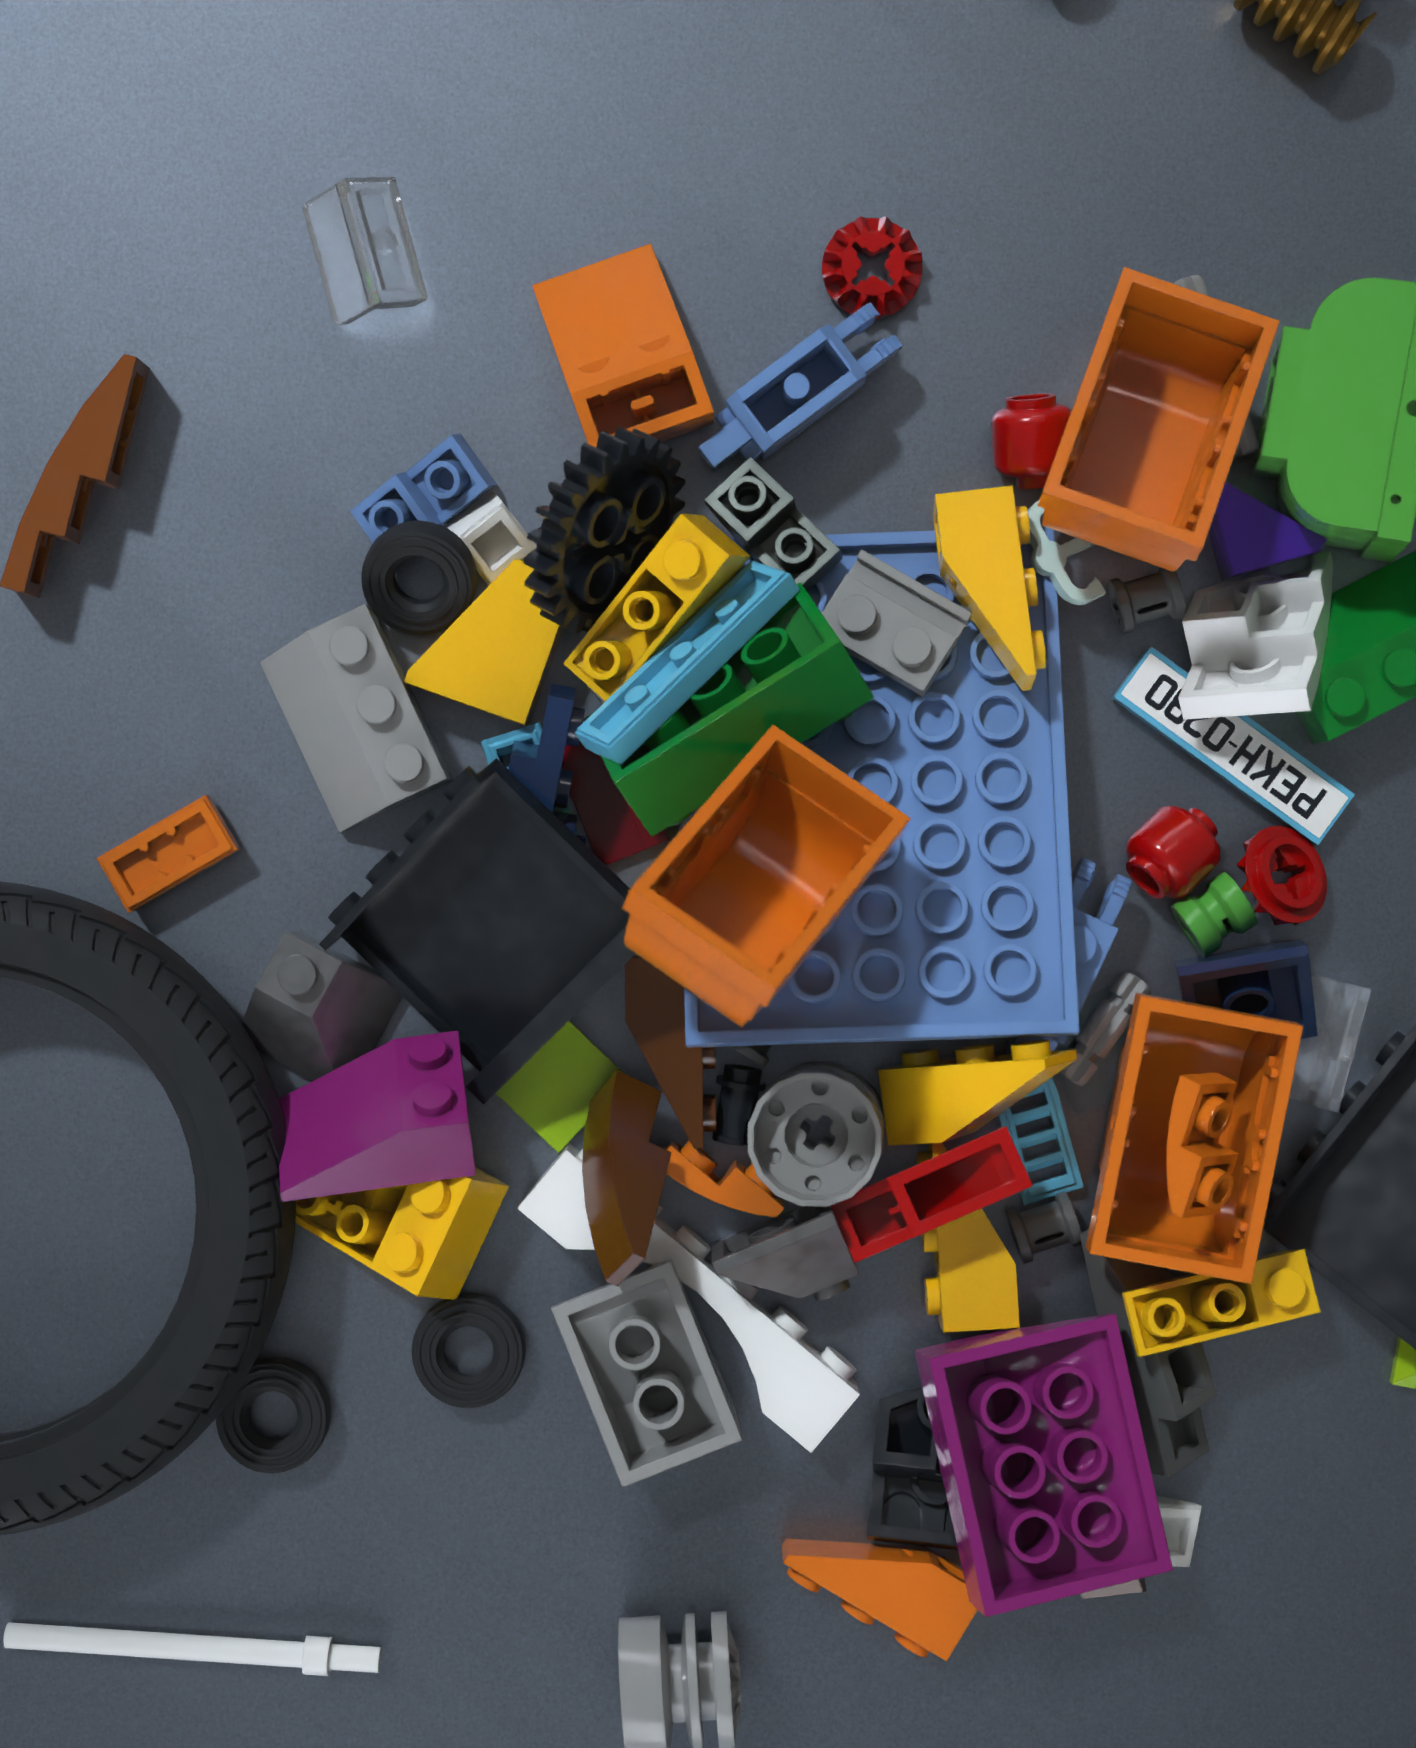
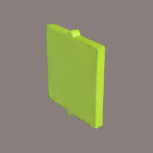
(557, 1085)

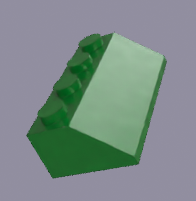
(1367, 652)
(783, 676)

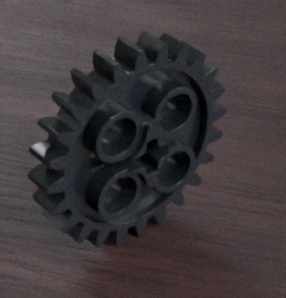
(601, 525)

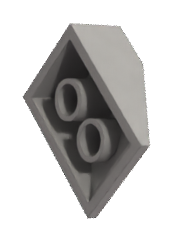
(648, 1373)

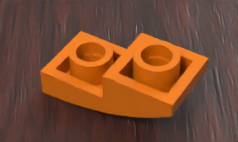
(1196, 1163)
(736, 1188)

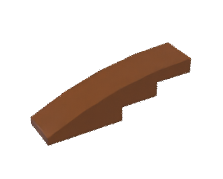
(87, 455)

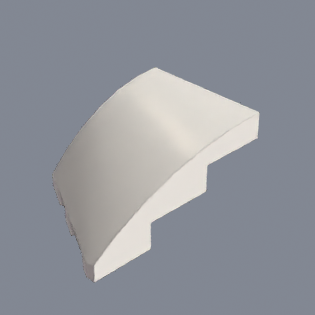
(1257, 643)

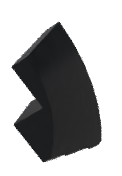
(907, 1480)

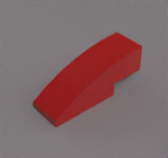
(931, 1194)

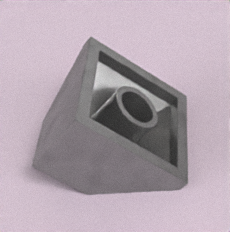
(317, 1007)
(789, 1255)

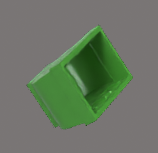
(1345, 419)

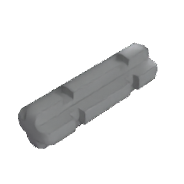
(1104, 1027)

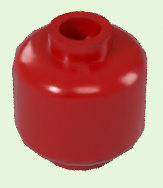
(1028, 437)
(1173, 852)

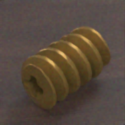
(1318, 24)

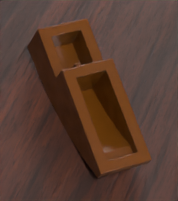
(622, 1173)

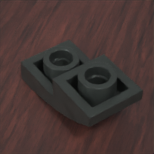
(770, 525)

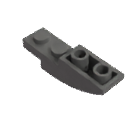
(1165, 1384)

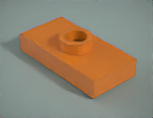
(168, 853)

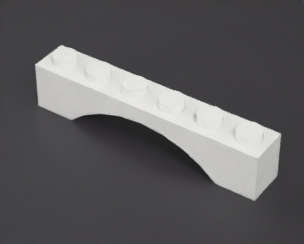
(795, 1381)

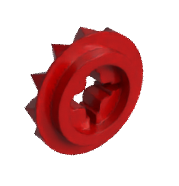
(842, 266)
(1284, 850)

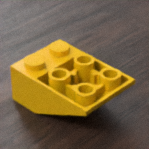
(411, 1233)

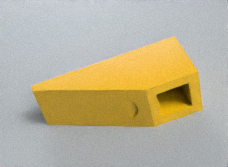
(983, 567)
(656, 602)
(952, 1097)
(973, 1272)
(1209, 1307)

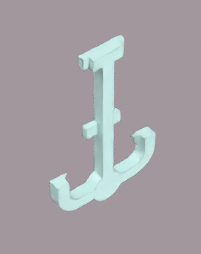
(1050, 559)

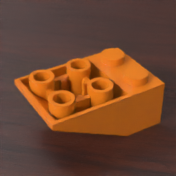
(624, 348)

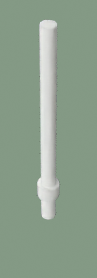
(315, 1655)

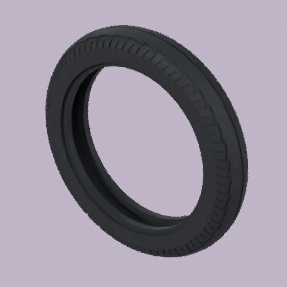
(240, 1221)

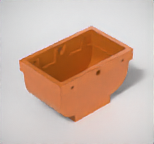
(1156, 421)
(759, 875)
(1132, 1198)

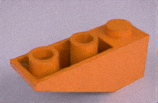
(896, 1584)

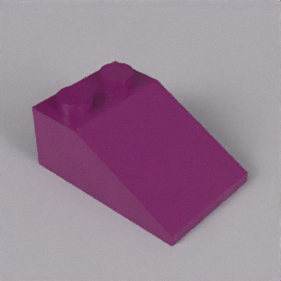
(380, 1121)

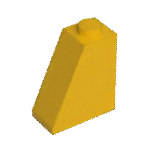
(493, 652)

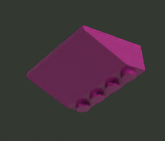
(1043, 1462)

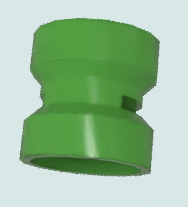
(1214, 914)

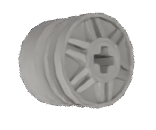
(826, 1169)
(677, 1681)

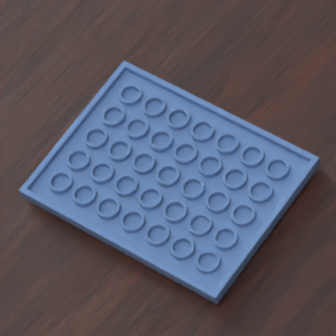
(974, 901)

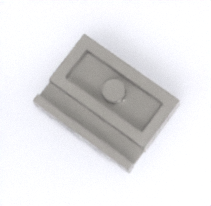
(895, 622)

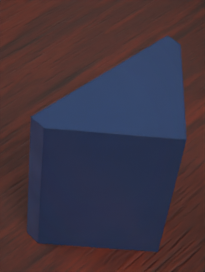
(1255, 981)

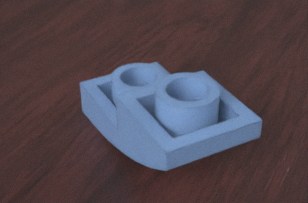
(429, 491)

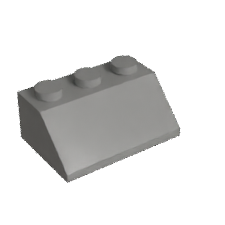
(355, 718)

